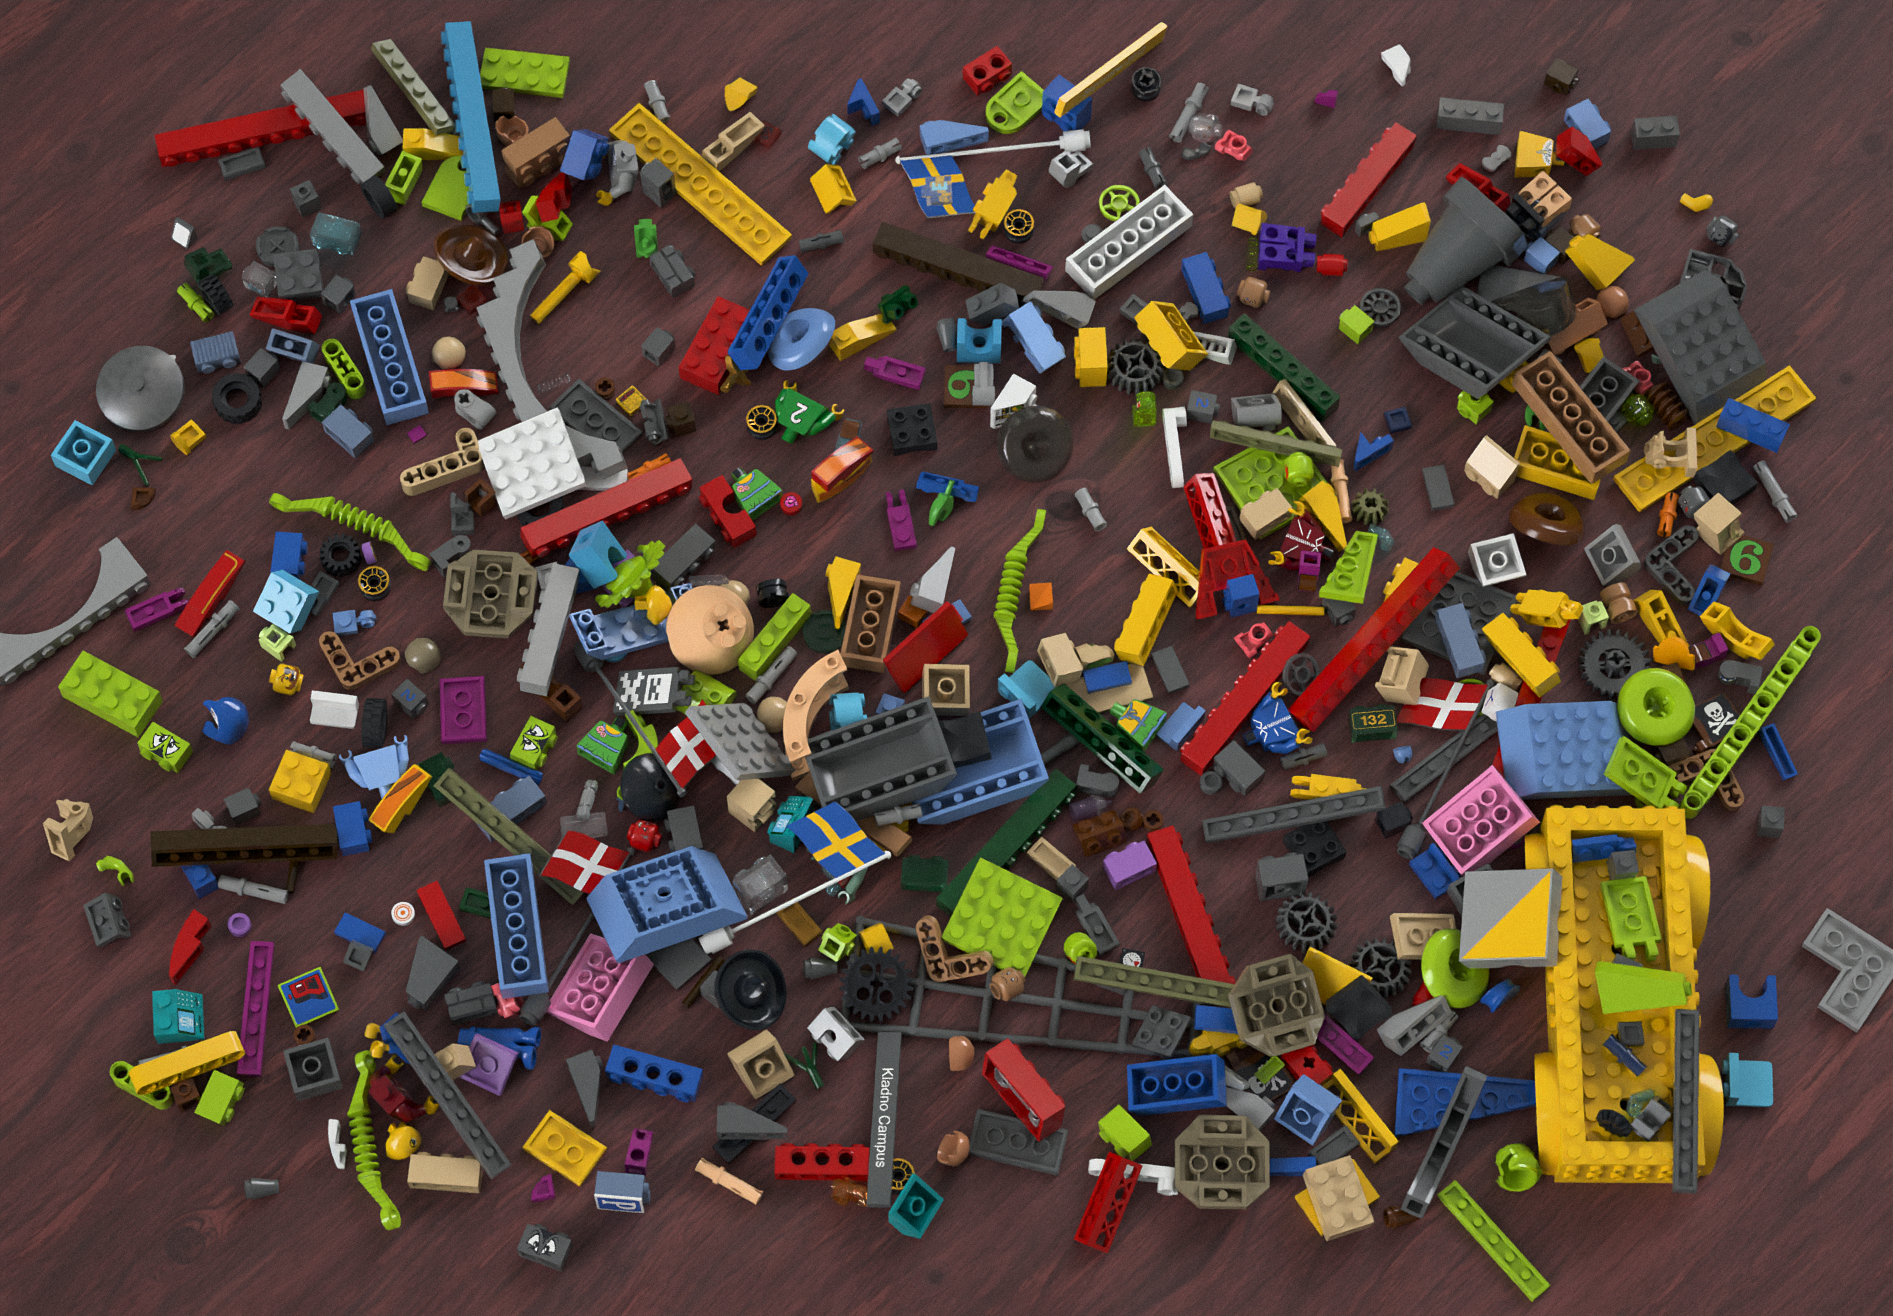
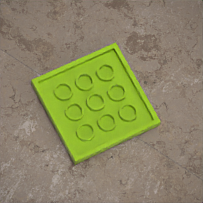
(1257, 471)
(1001, 917)

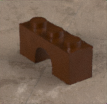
(561, 699)

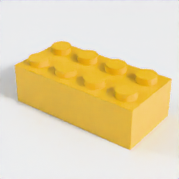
(1548, 464)

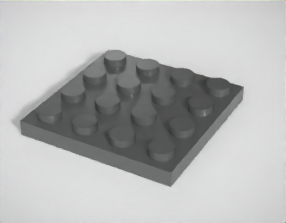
(1482, 602)

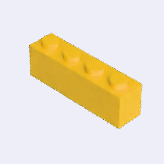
(1145, 619)
(1521, 654)

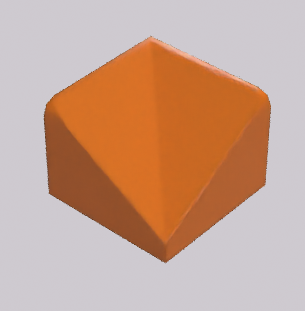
(1041, 596)
(911, 614)

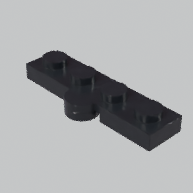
(771, 1107)

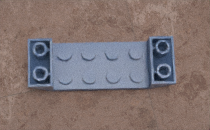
(621, 629)

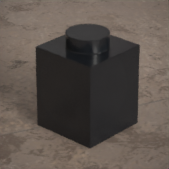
(1393, 819)

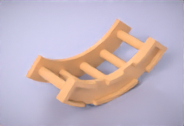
(804, 704)

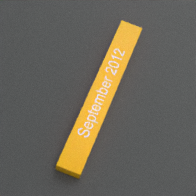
(1110, 69)

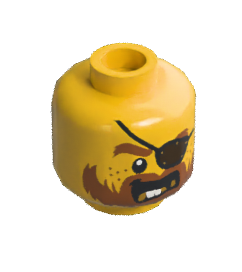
(286, 679)

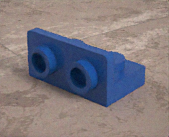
(1434, 870)

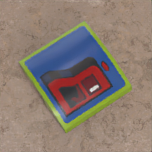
(308, 997)

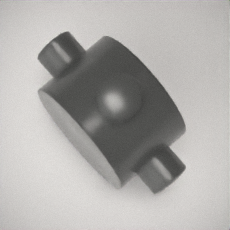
(451, 304)

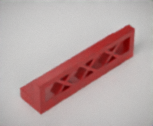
(1213, 510)
(1104, 1200)

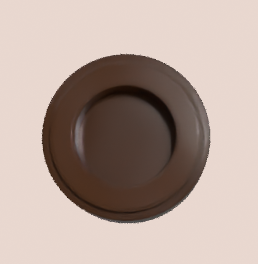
(1131, 818)

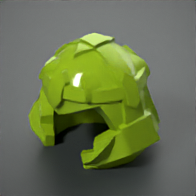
(1517, 1167)

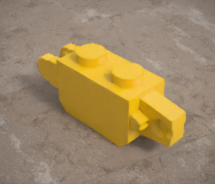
(1322, 786)
(1215, 1043)

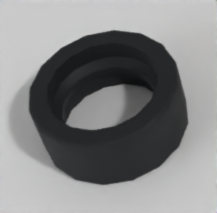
(378, 196)

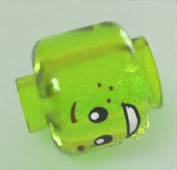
(1637, 410)

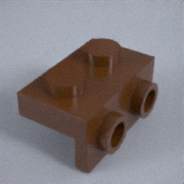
(1636, 334)
(1100, 833)

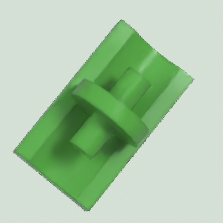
(645, 238)

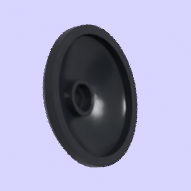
(641, 789)

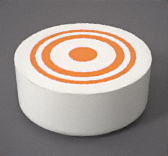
(403, 914)

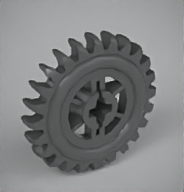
(1619, 649)

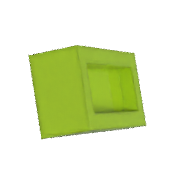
(1269, 1069)

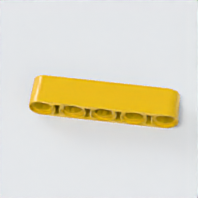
(186, 1063)

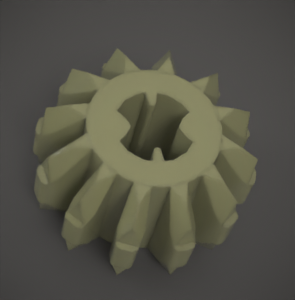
(1370, 513)

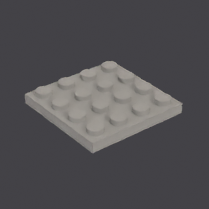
(740, 741)

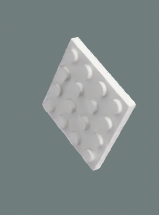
(531, 463)

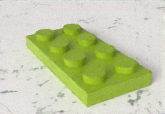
(524, 72)

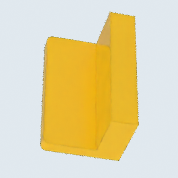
(832, 187)

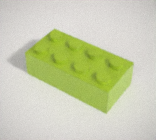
(110, 694)

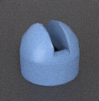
(1403, 754)

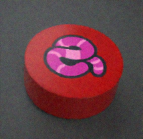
(791, 503)

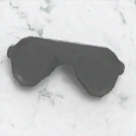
(1203, 150)

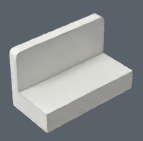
(334, 709)

